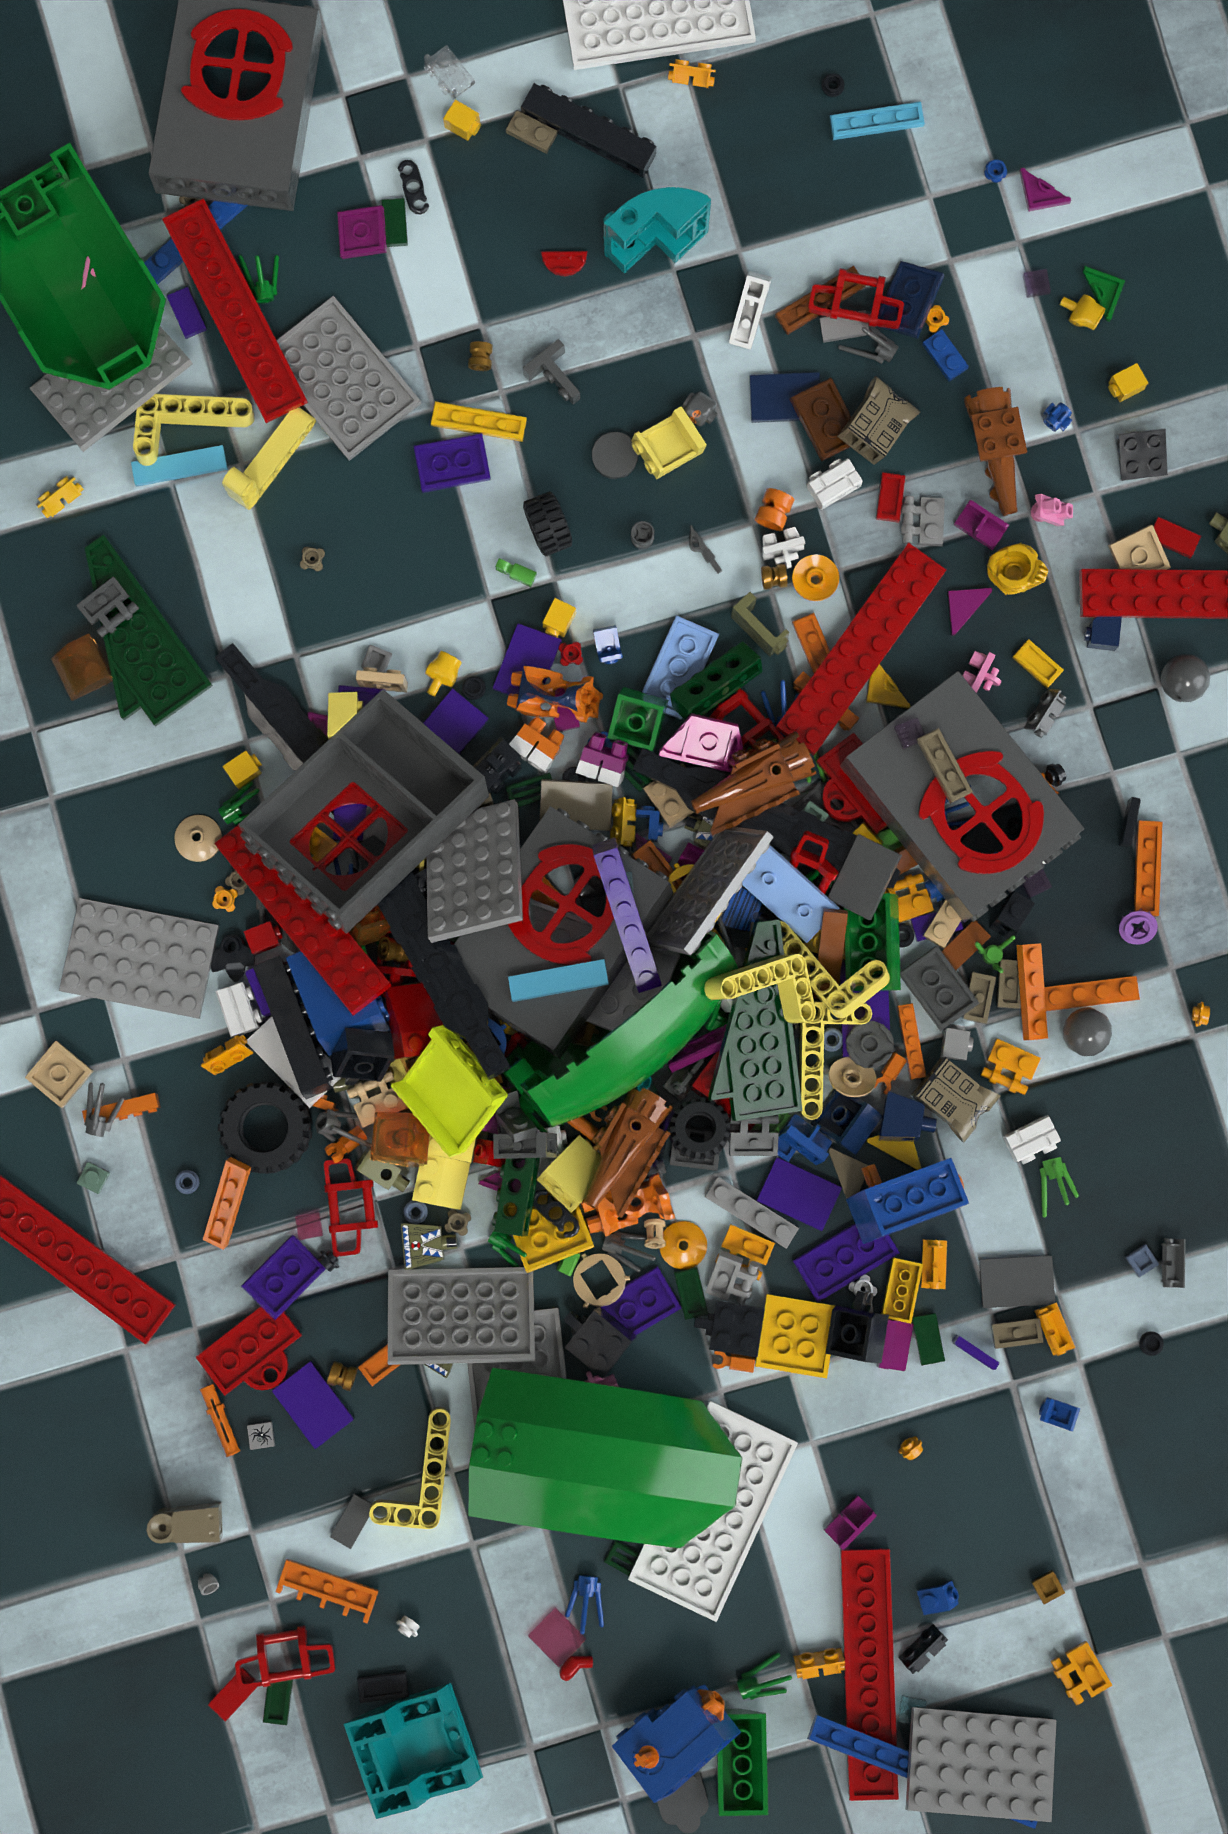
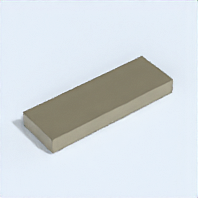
(944, 765)

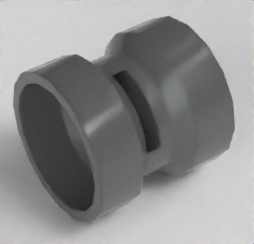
(644, 531)

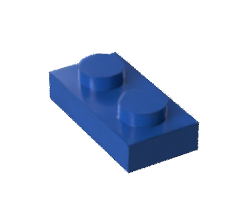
(945, 355)

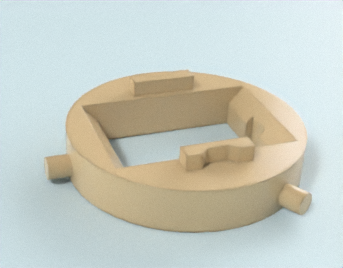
(584, 1291)

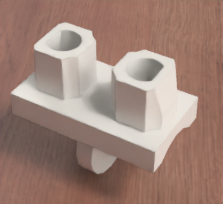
(792, 544)

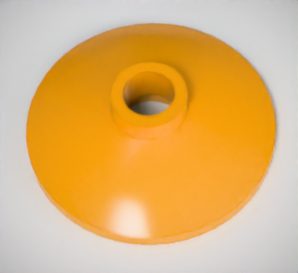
(815, 566)
(696, 1242)

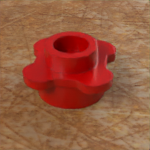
(576, 658)

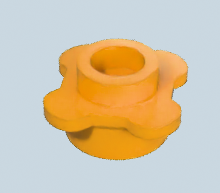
(936, 311)
(218, 901)
(1201, 1014)
(911, 1448)

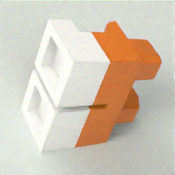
(545, 751)

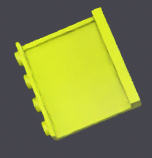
(450, 1092)

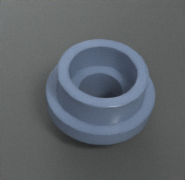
(838, 1036)
(179, 1182)
(423, 1212)

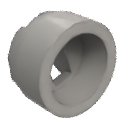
(207, 1584)

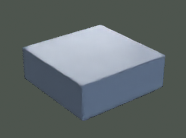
(1142, 1260)

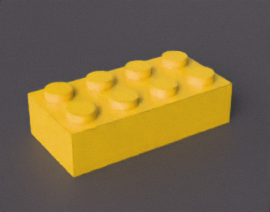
(902, 1290)

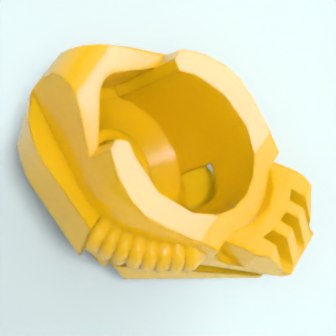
(1016, 569)

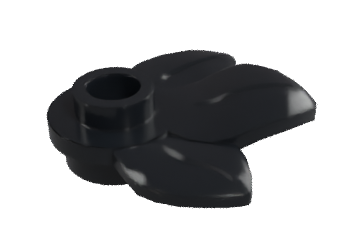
(232, 961)

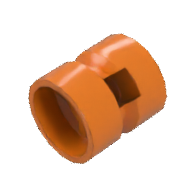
(775, 507)

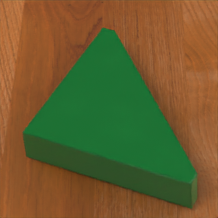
(1105, 289)

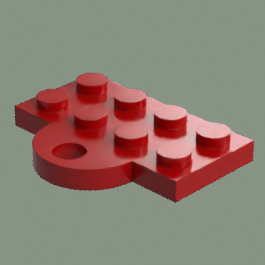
(843, 788)
(250, 1351)

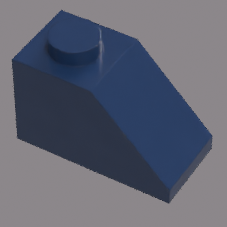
(1103, 633)

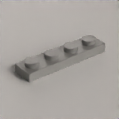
(752, 1212)

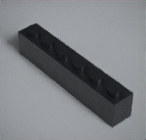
(590, 130)
(293, 1027)

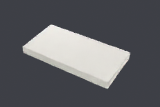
(269, 1047)

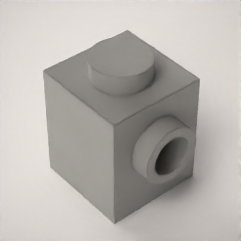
(956, 1043)

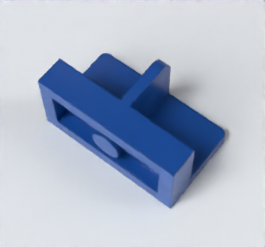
(806, 1139)

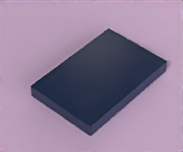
(917, 290)
(772, 393)

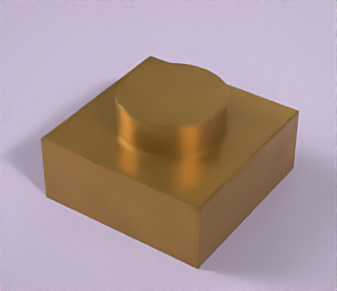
(1048, 1587)

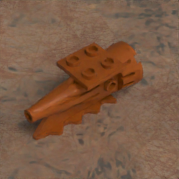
(998, 439)
(753, 784)
(627, 1152)

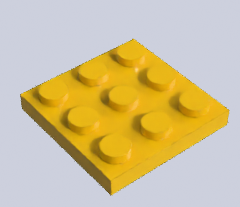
(545, 1242)
(795, 1336)

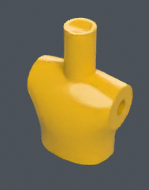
(1085, 312)
(442, 671)

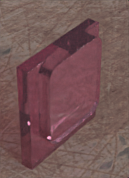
(557, 1637)

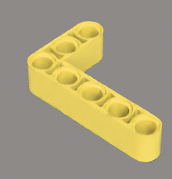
(184, 416)
(251, 484)
(784, 970)
(835, 992)
(817, 1048)
(428, 1479)

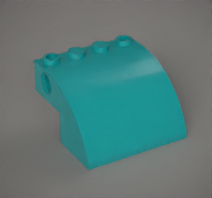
(661, 217)
(413, 1750)

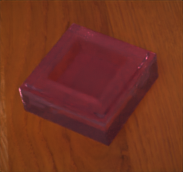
(309, 1226)

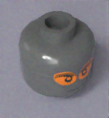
(700, 408)

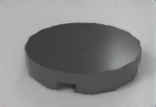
(614, 455)
(870, 1044)

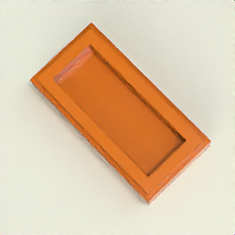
(377, 1366)

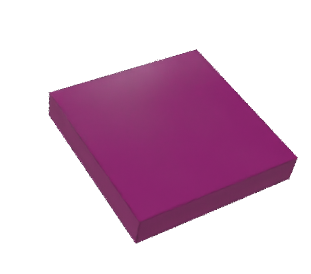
(362, 232)

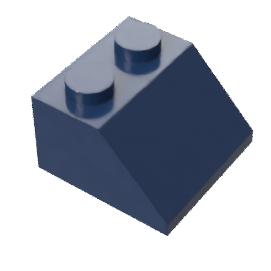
(847, 1120)

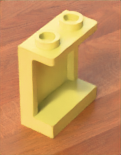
(668, 444)
(571, 1173)

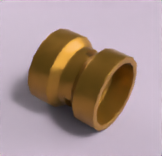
(480, 356)
(779, 573)
(389, 949)
(347, 1378)

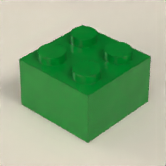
(638, 718)

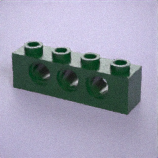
(716, 681)
(523, 1199)

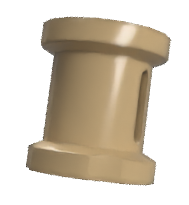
(654, 1225)

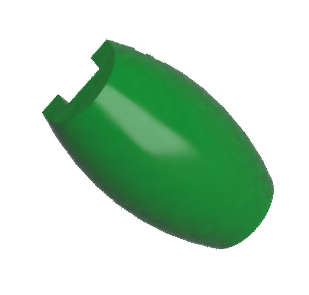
(628, 1054)

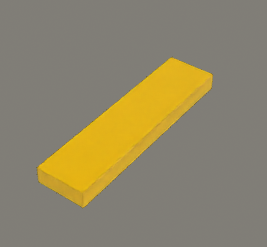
(478, 421)

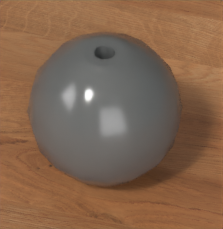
(1185, 678)
(1087, 1031)

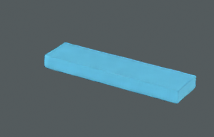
(876, 120)
(180, 466)
(558, 980)

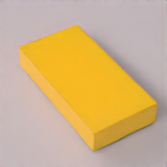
(1037, 663)

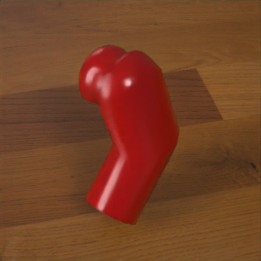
(573, 1664)

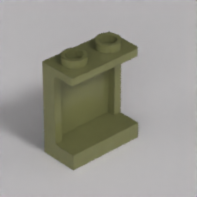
(755, 629)

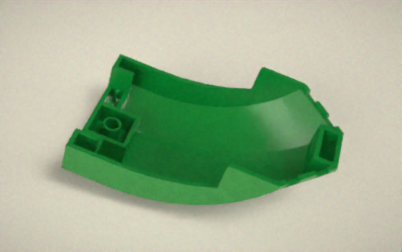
(45, 235)
(599, 1460)

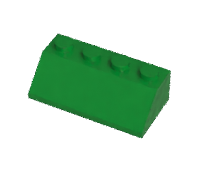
(875, 940)
(743, 1767)

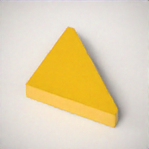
(884, 691)
(901, 1150)

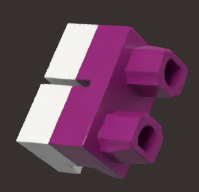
(603, 761)

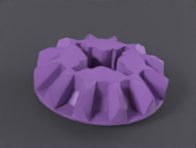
(1139, 935)

